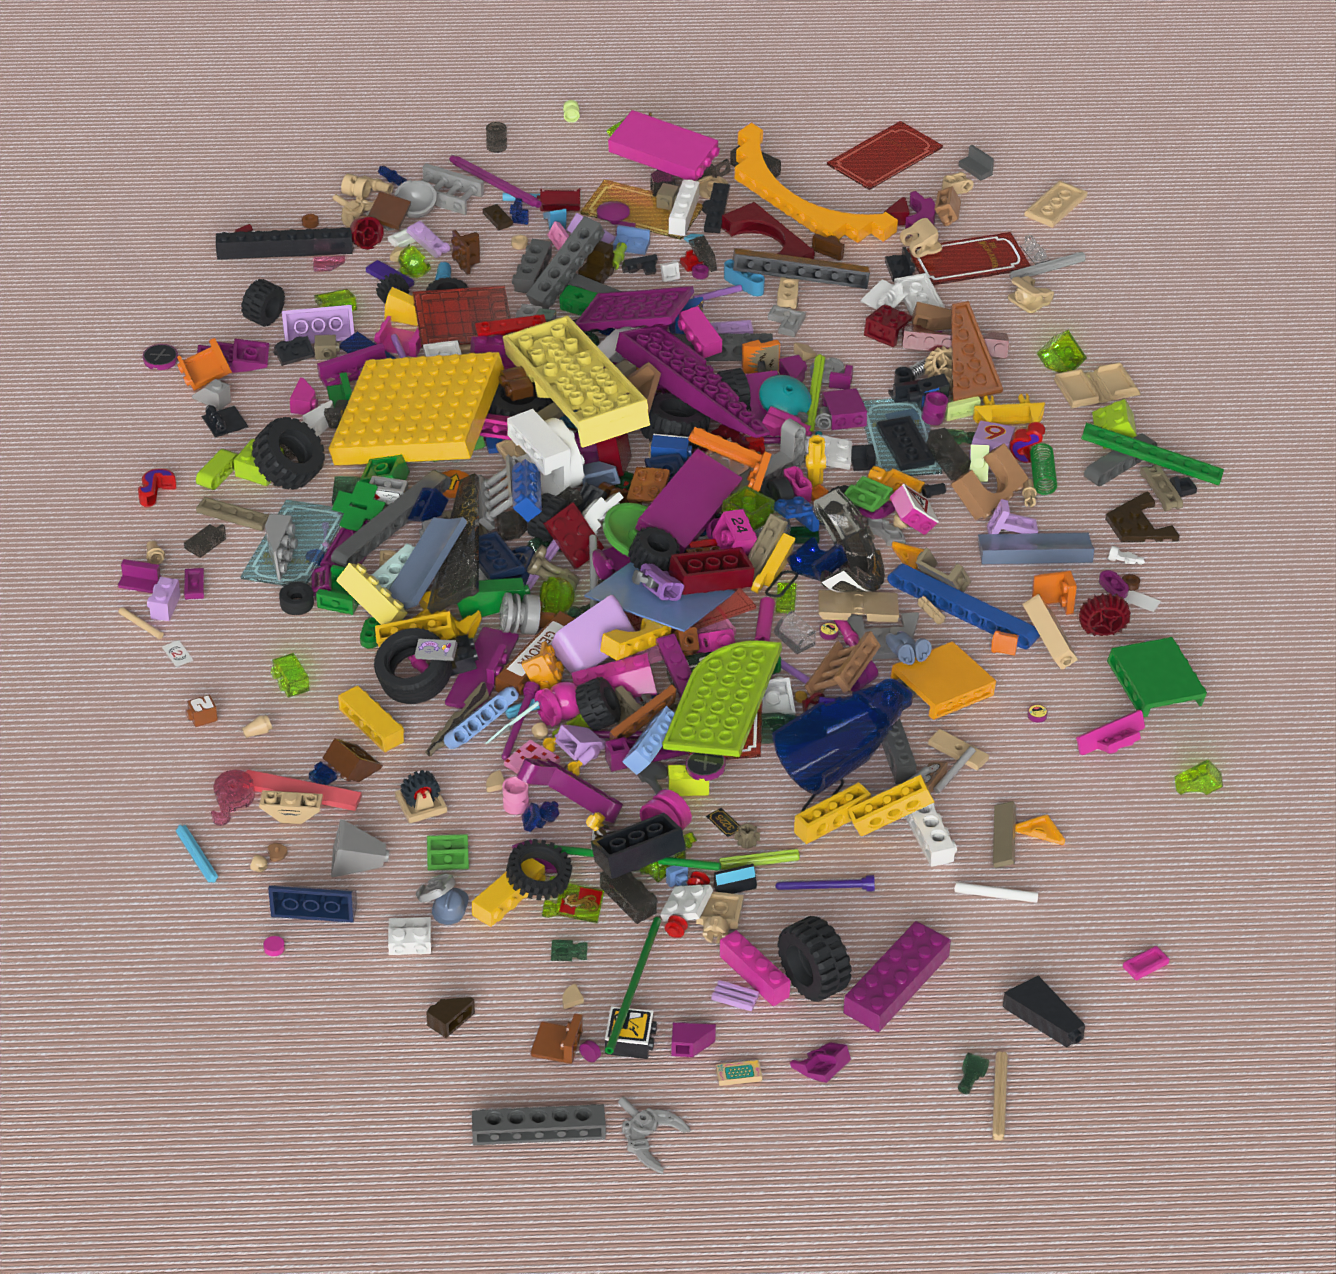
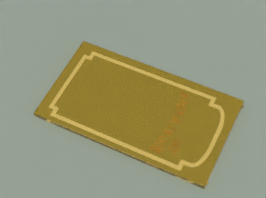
(641, 205)

